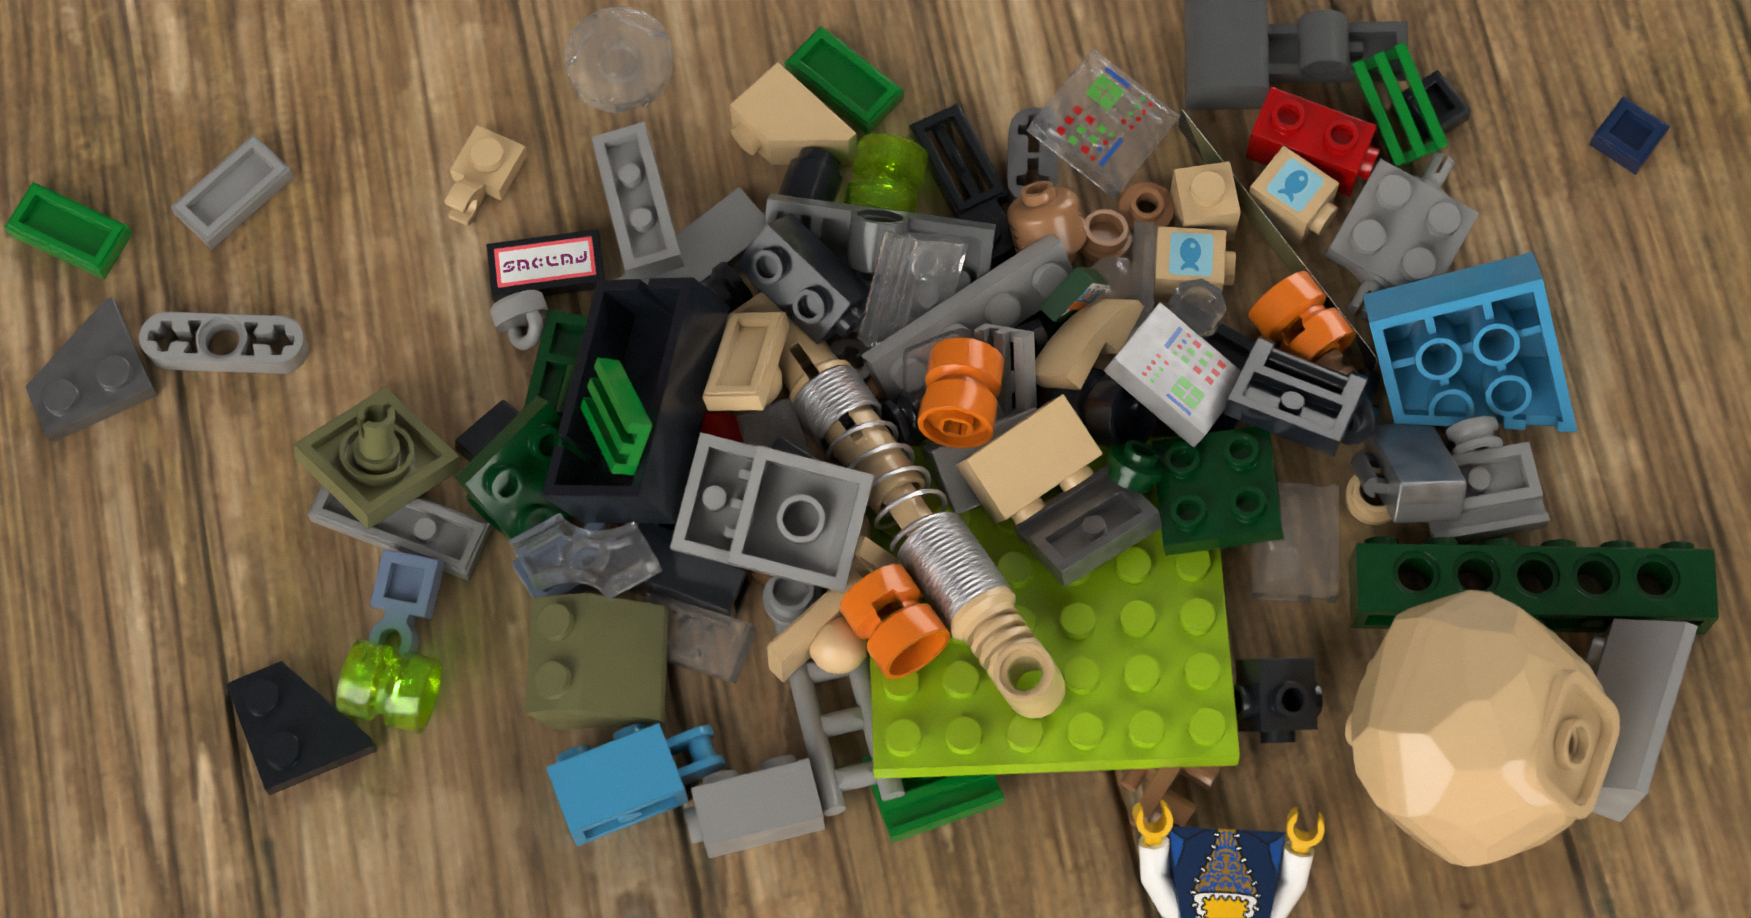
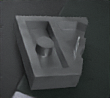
(90, 376)

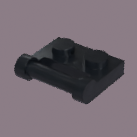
(1295, 397)

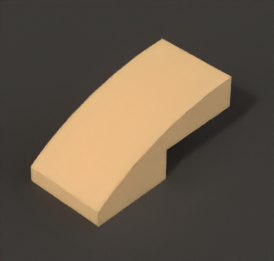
(1091, 331)

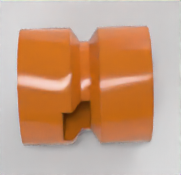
(1297, 305)
(961, 393)
(899, 627)

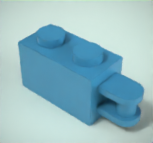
(628, 778)

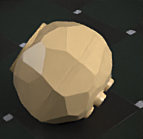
(1480, 729)

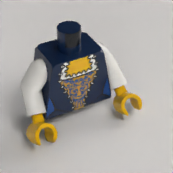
(1224, 870)

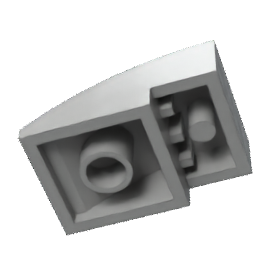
(772, 512)

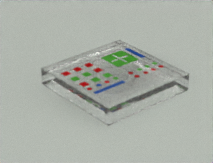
(1103, 123)

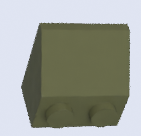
(596, 661)

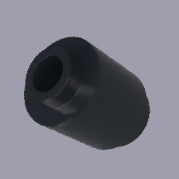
(813, 176)

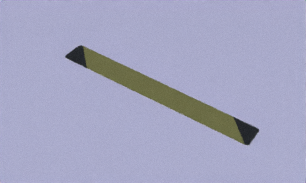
(1267, 229)

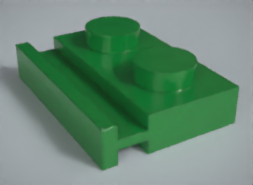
(936, 802)

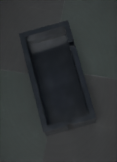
(667, 347)

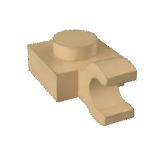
(481, 169)

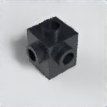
(1277, 697)

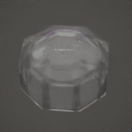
(1199, 306)

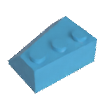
(1472, 348)

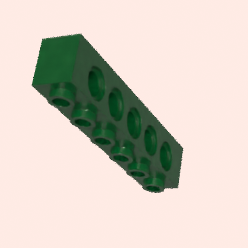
(1682, 572)

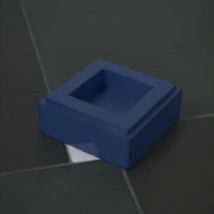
(1629, 135)

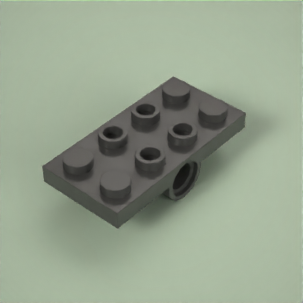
(858, 231)

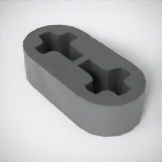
(1021, 160)

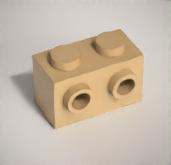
(1029, 461)

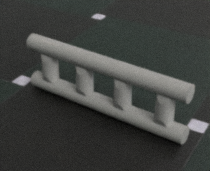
(818, 728)

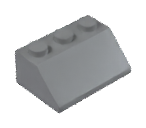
(1641, 674)

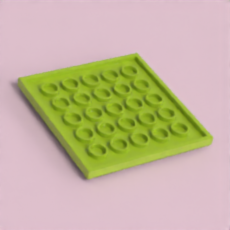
(1132, 641)

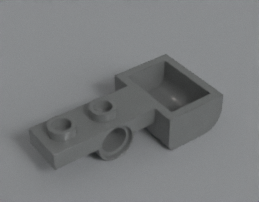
(1238, 54)

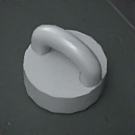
(517, 312)

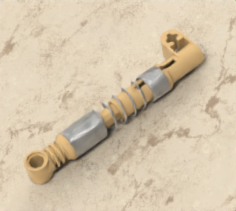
(939, 548)

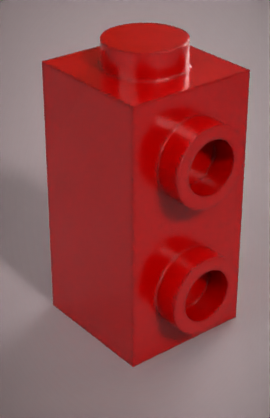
(1316, 133)

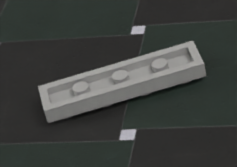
(997, 298)

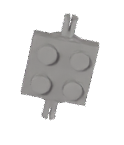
(1401, 229)

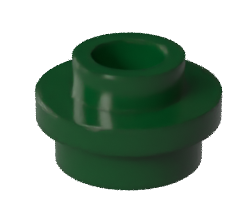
(1135, 466)

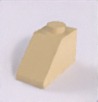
(782, 117)

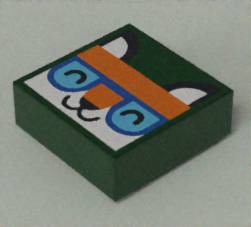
(1073, 294)

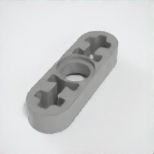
(182, 356)

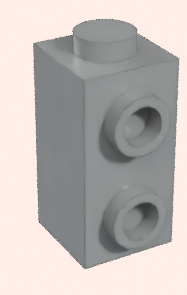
(755, 807)

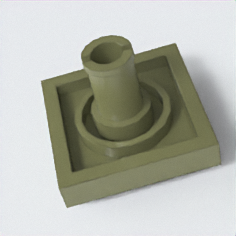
(376, 457)

